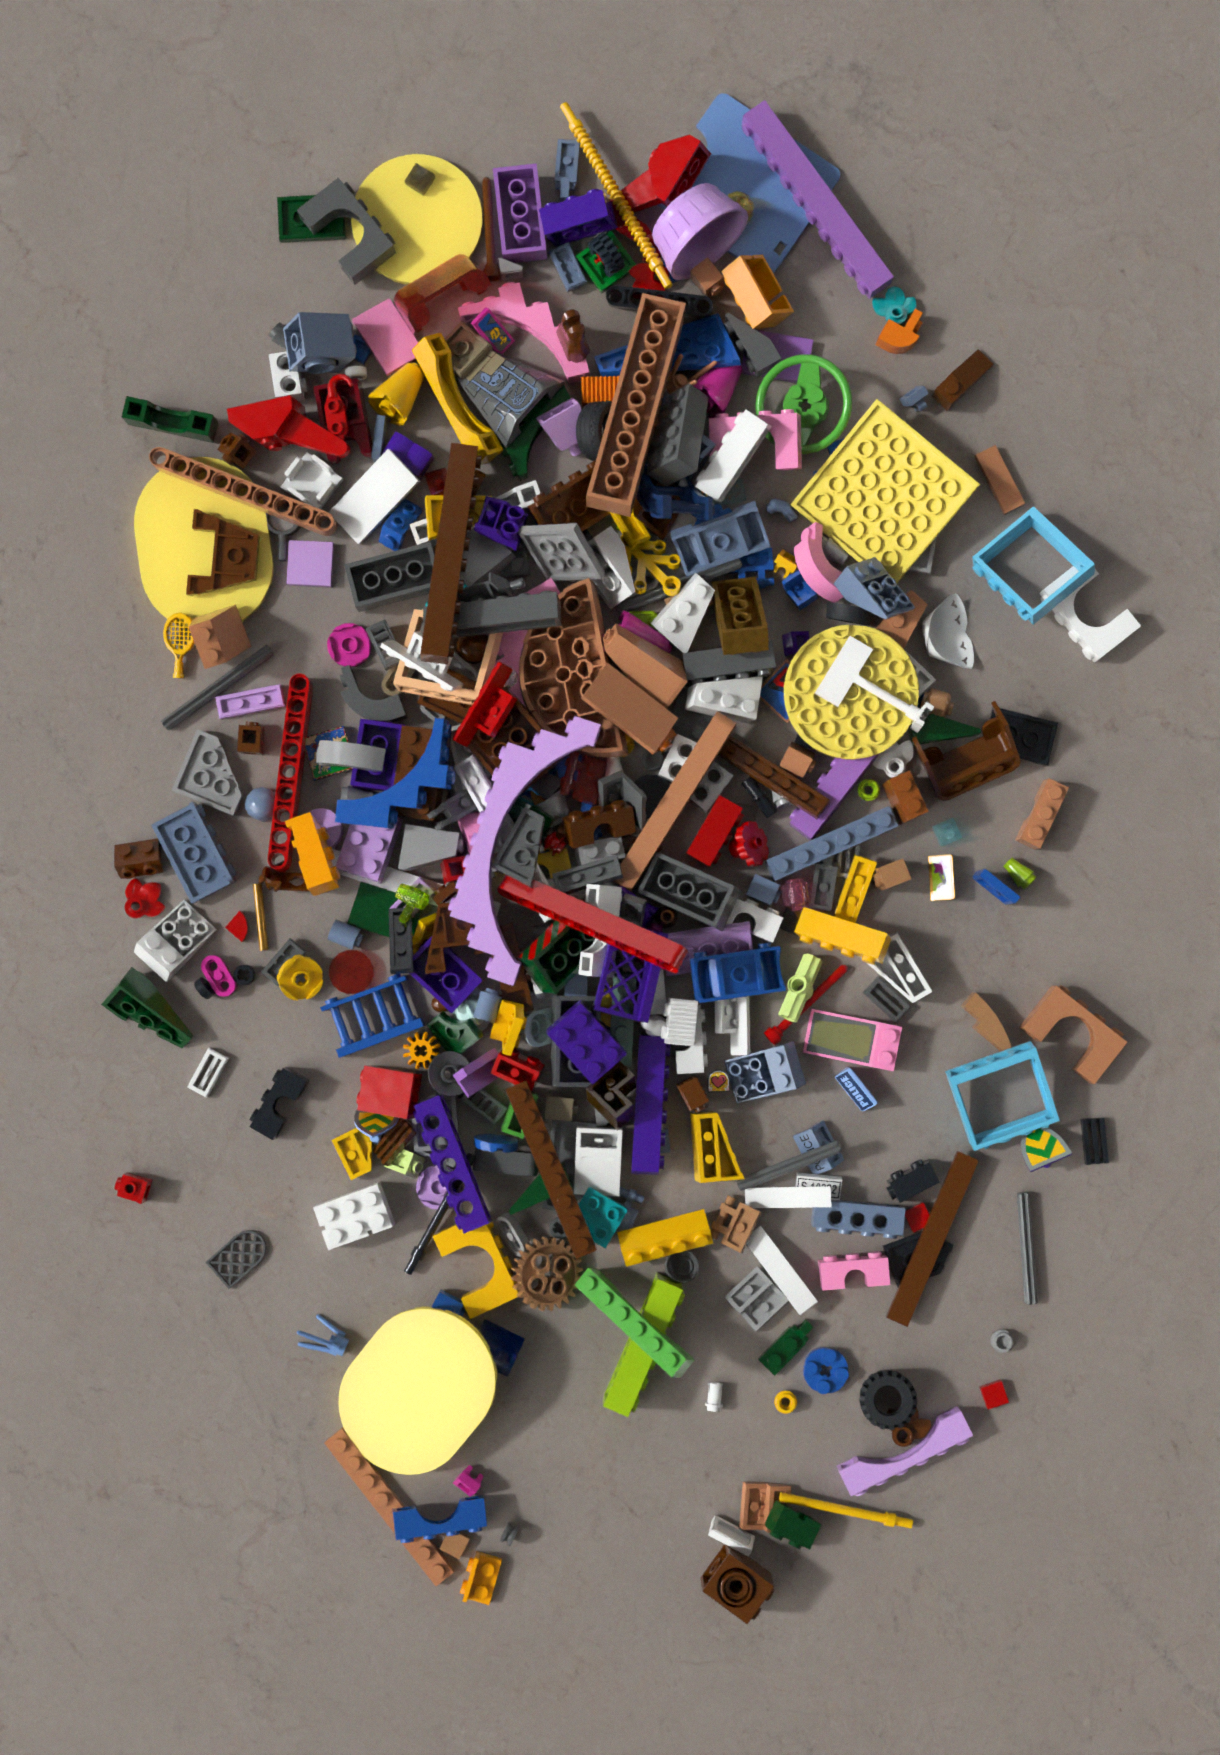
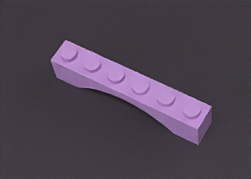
(948, 1430)

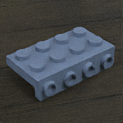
(194, 852)

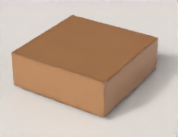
(455, 1544)

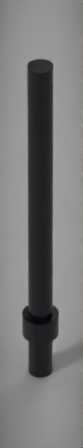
(419, 1251)

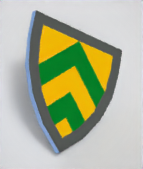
(374, 1124)

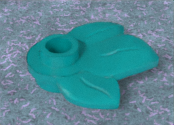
(894, 304)

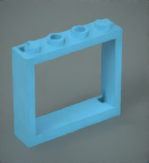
(1052, 535)
(990, 1064)

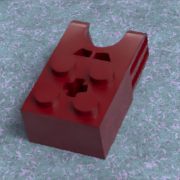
(355, 411)

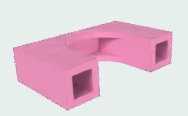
(784, 429)

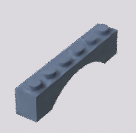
(831, 843)

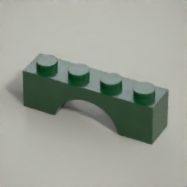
(185, 424)

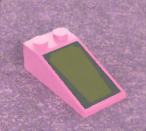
(852, 1039)

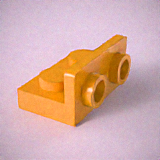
(482, 1578)

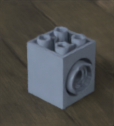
(319, 342)

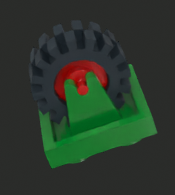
(605, 261)

